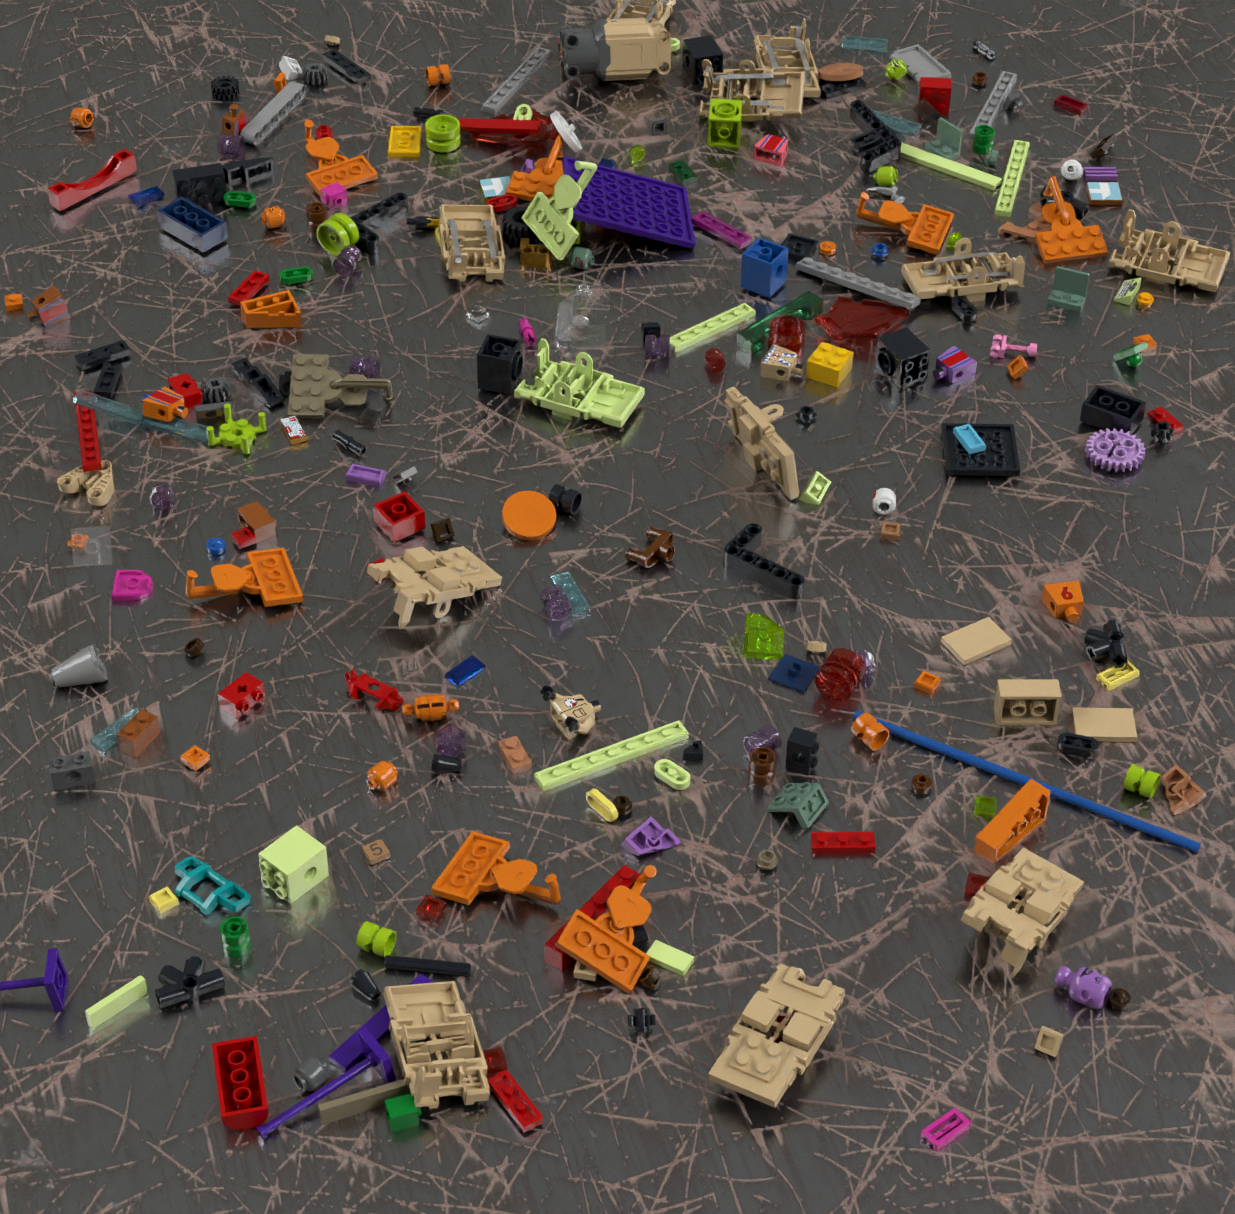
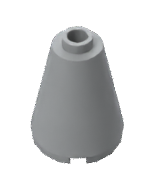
(80, 669)

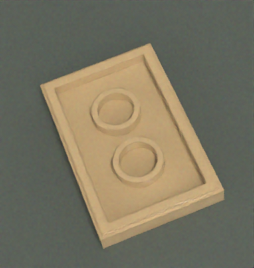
(976, 640)
(1105, 724)

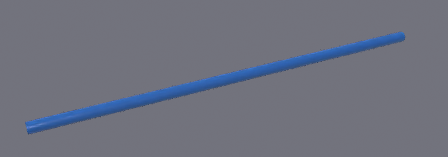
(1055, 792)

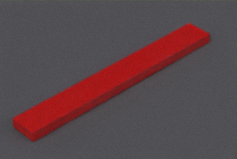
(88, 438)

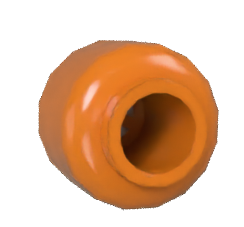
(81, 117)
(273, 217)
(382, 776)

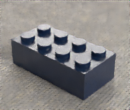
(192, 224)

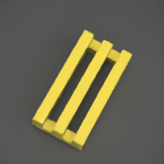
(1120, 676)

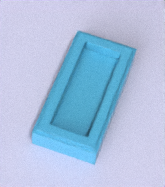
(969, 439)

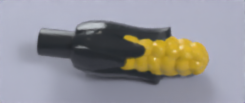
(424, 222)

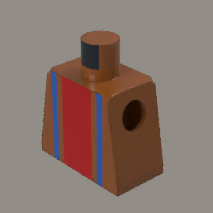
(235, 120)
(49, 308)

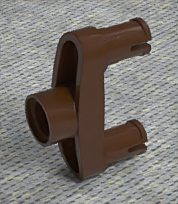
(659, 549)

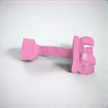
(1001, 347)

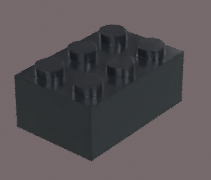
(200, 183)
(1112, 410)

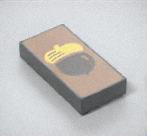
(210, 410)

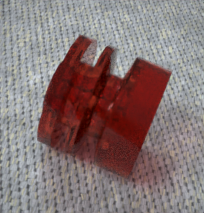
(840, 674)

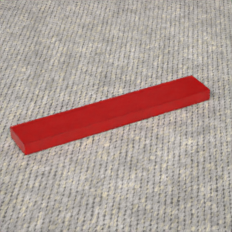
(500, 126)

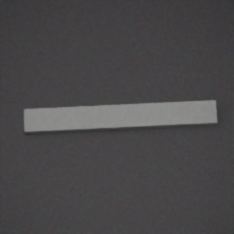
(516, 80)
(995, 101)

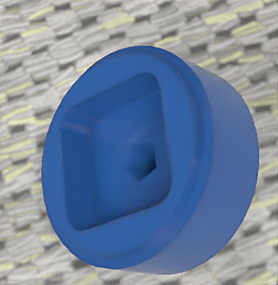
(215, 546)

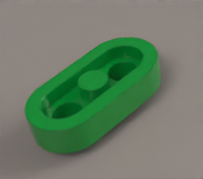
(239, 199)
(296, 275)

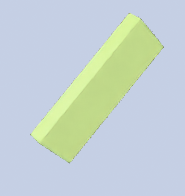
(116, 1002)

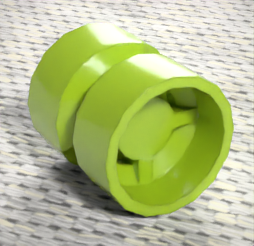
(1142, 781)
(376, 939)

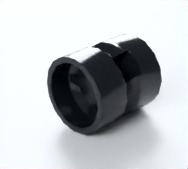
(565, 499)

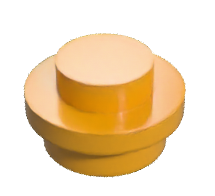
(1145, 299)

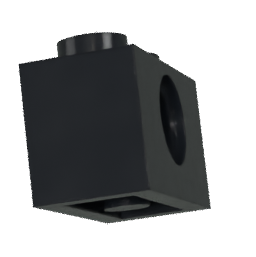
(802, 751)

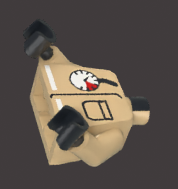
(571, 713)

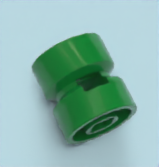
(983, 139)
(235, 937)

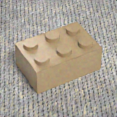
(1027, 702)

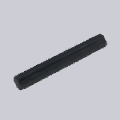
(427, 965)

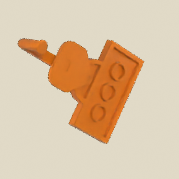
(333, 166)
(542, 178)
(924, 229)
(1067, 236)
(267, 575)
(481, 867)
(607, 941)

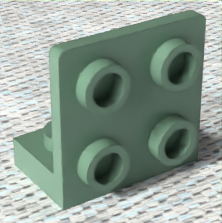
(947, 140)
(1069, 289)
(803, 799)

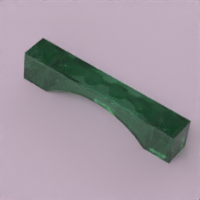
(804, 307)

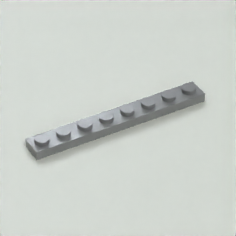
(858, 283)

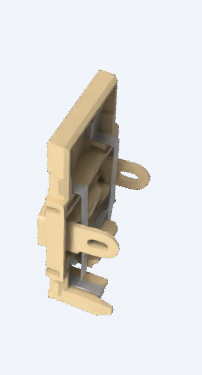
(790, 53)

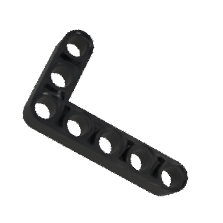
(887, 143)
(376, 217)
(741, 558)

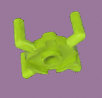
(231, 428)

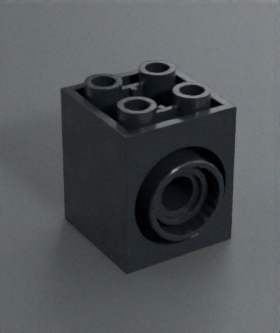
(697, 50)
(902, 357)
(499, 364)

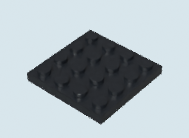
(998, 458)

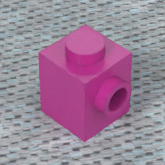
(334, 195)

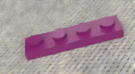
(721, 230)

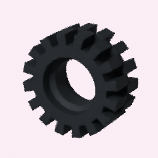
(225, 88)

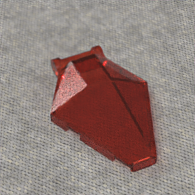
(515, 139)
(860, 319)

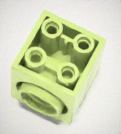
(293, 864)

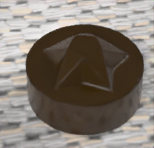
(194, 647)
(1119, 999)

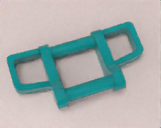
(217, 896)

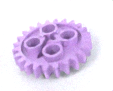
(1125, 450)

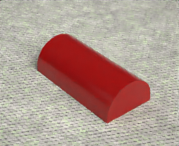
(240, 1083)

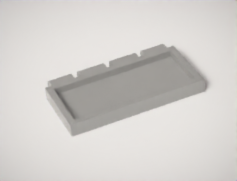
(920, 63)

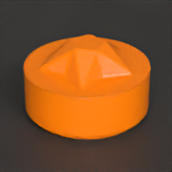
(827, 248)

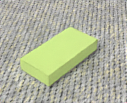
(670, 958)

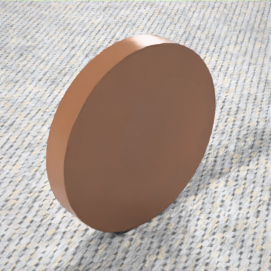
(841, 72)

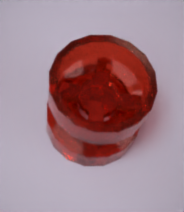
(715, 360)

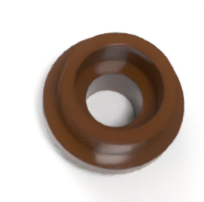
(980, 78)
(921, 783)

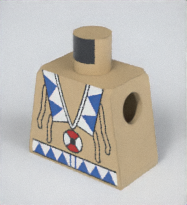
(780, 364)

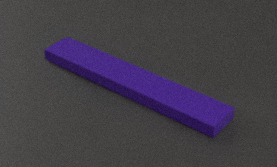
(351, 1050)

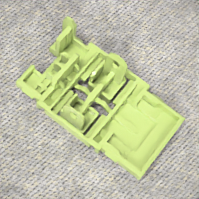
(602, 400)

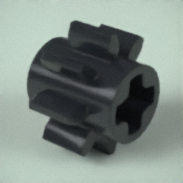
(1162, 432)
(641, 1020)

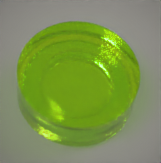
(637, 152)

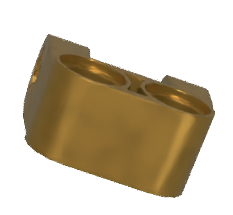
(534, 255)

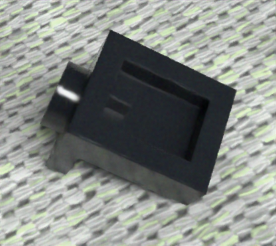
(650, 329)

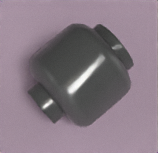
(310, 1074)

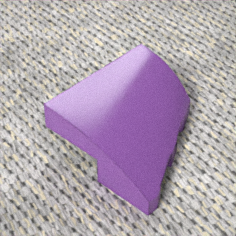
(649, 838)

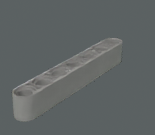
(273, 112)

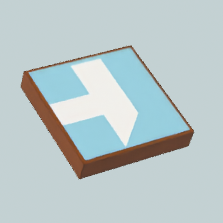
(1104, 193)

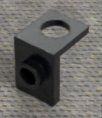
(283, 379)

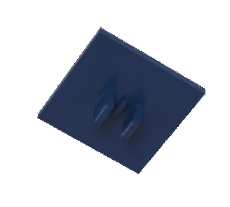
(794, 673)

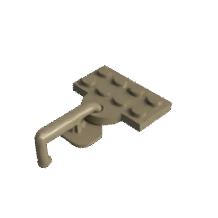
(315, 386)

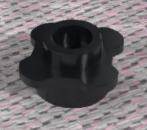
(806, 413)

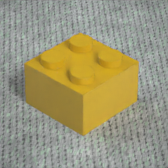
(829, 364)

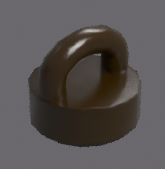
(648, 977)

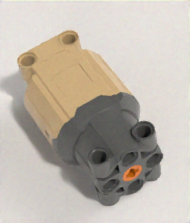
(615, 49)

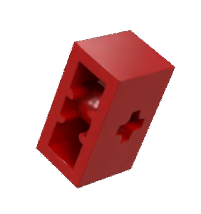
(187, 387)
(241, 695)

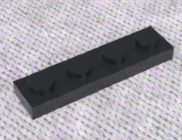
(346, 66)

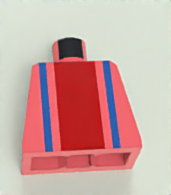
(771, 149)

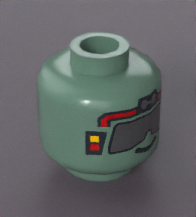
(581, 258)

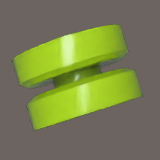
(442, 133)
(337, 233)

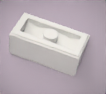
(291, 68)

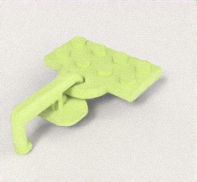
(552, 217)

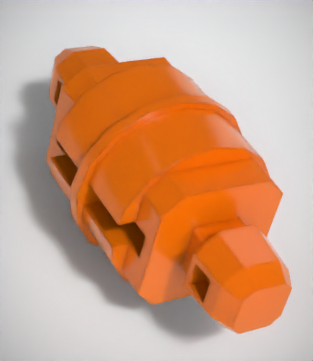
(430, 707)

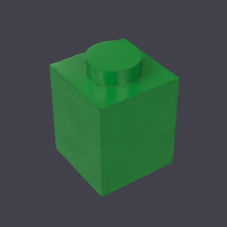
(402, 1112)

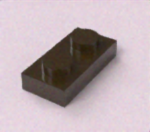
(1104, 145)

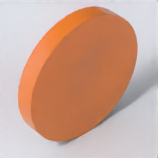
(528, 515)

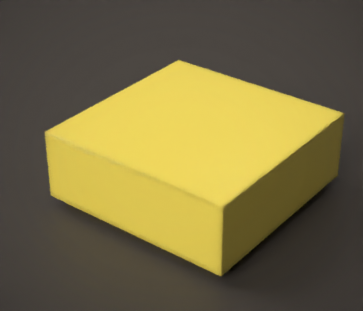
(163, 900)

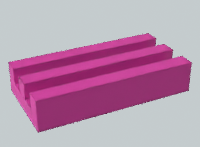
(932, 1140)

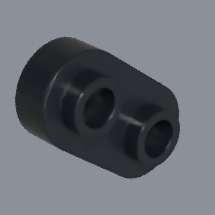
(964, 308)
(1077, 744)

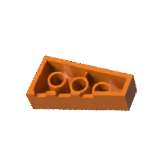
(1013, 822)

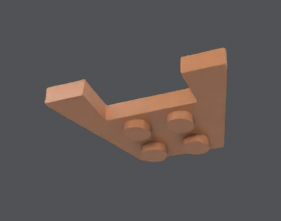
(1030, 230)

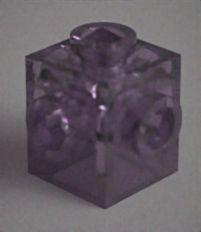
(450, 740)

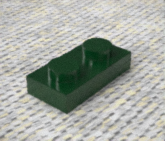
(682, 172)

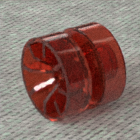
(788, 333)

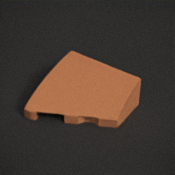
(1181, 790)

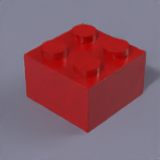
(936, 92)
(399, 516)

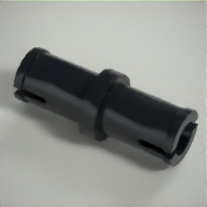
(349, 443)

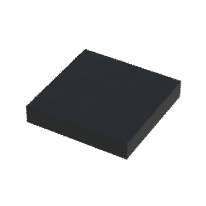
(800, 247)

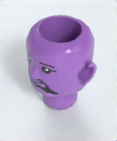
(1085, 986)

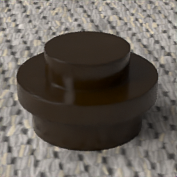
(622, 805)

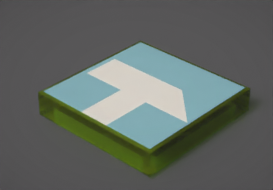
(493, 187)

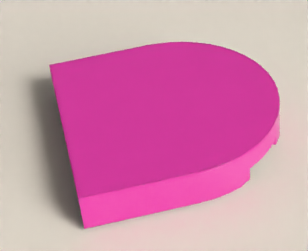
(131, 585)

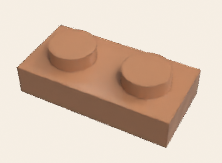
(514, 754)

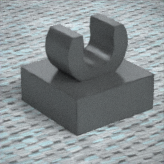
(1013, 101)

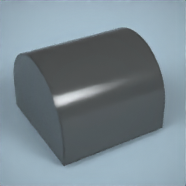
(657, 126)

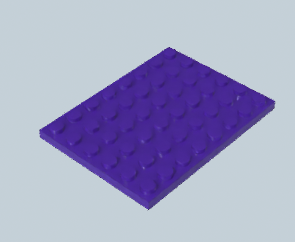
(633, 205)

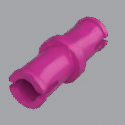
(527, 331)

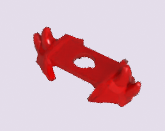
(387, 695)

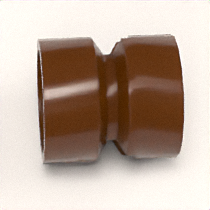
(316, 215)
(762, 766)

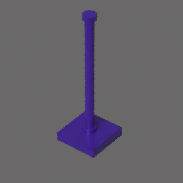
(54, 981)
(375, 1057)

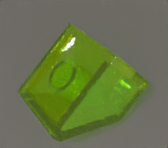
(762, 637)

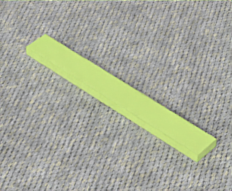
(950, 167)
(1012, 178)
(611, 755)

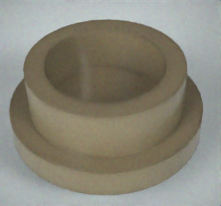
(767, 860)

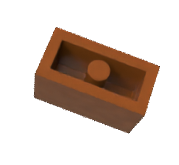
(257, 520)
(138, 733)

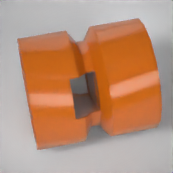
(433, 78)
(869, 731)

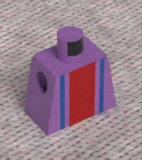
(954, 366)

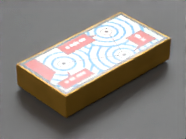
(293, 429)

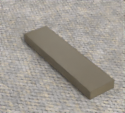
(361, 1101)

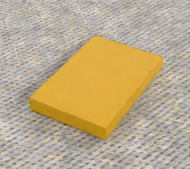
(405, 141)

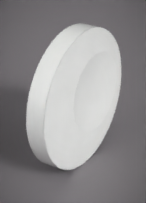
(566, 131)

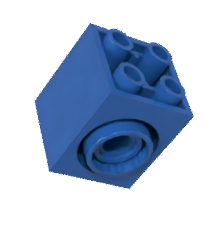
(764, 267)

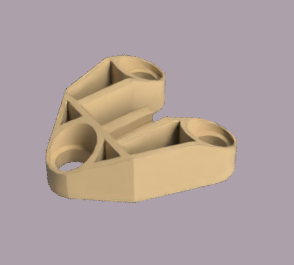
(97, 483)

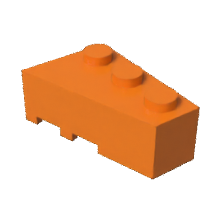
(271, 311)

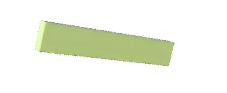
(711, 327)

